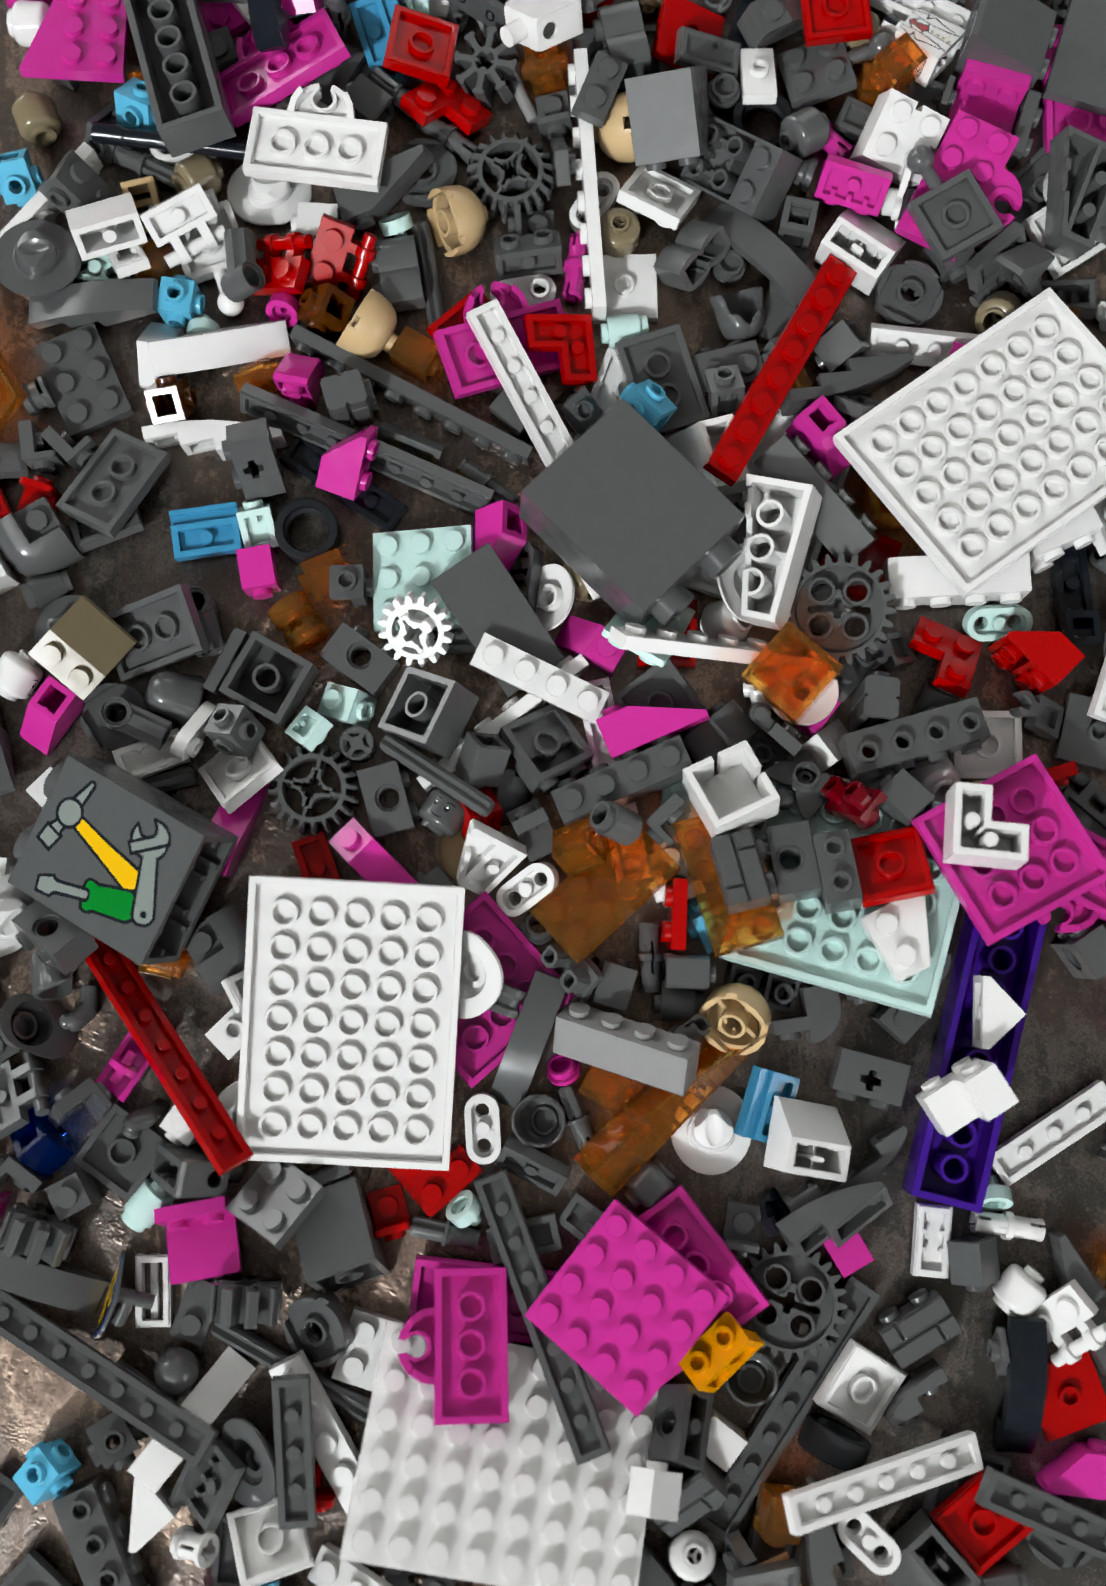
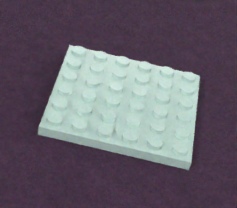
(834, 947)

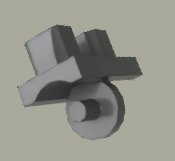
(574, 977)

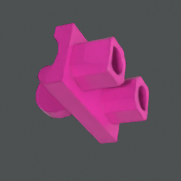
(124, 1069)

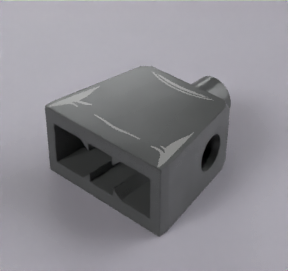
(189, 1173)

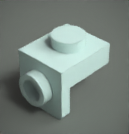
(347, 705)

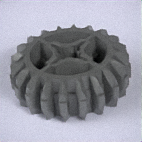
(503, 160)
(311, 804)

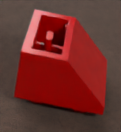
(1035, 658)

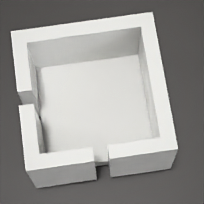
(894, 130)
(730, 798)

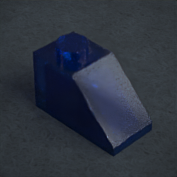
(41, 1145)

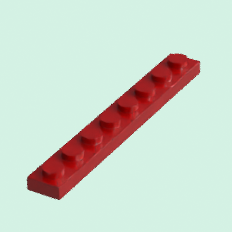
(779, 371)
(169, 1059)

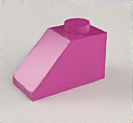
(585, 638)
(1077, 1471)

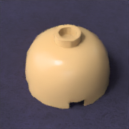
(615, 134)
(456, 219)
(370, 327)
(737, 1018)

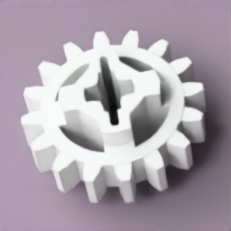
(416, 614)

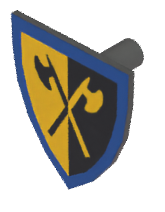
(126, 1299)

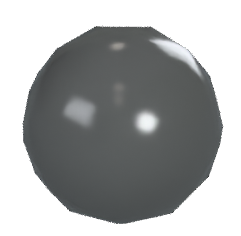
(176, 1370)

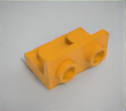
(719, 1353)

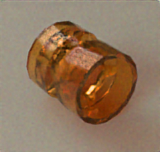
(296, 618)

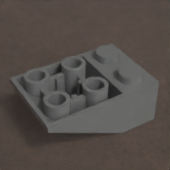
(743, 171)

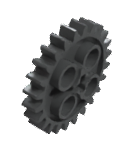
(842, 578)
(779, 1332)

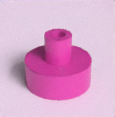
(282, 307)

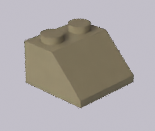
(82, 647)

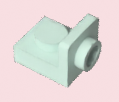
(256, 523)
(309, 729)

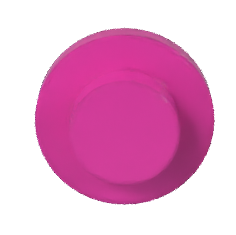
(563, 1070)

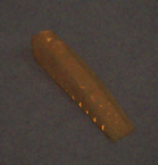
(650, 1121)

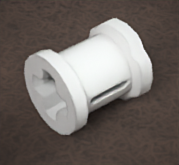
(194, 1546)

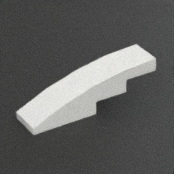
(219, 348)
(197, 435)
(204, 1401)

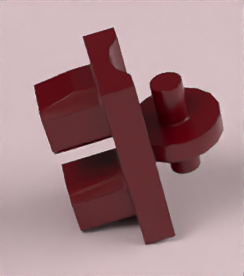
(853, 801)

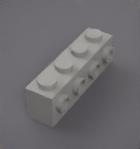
(626, 1047)

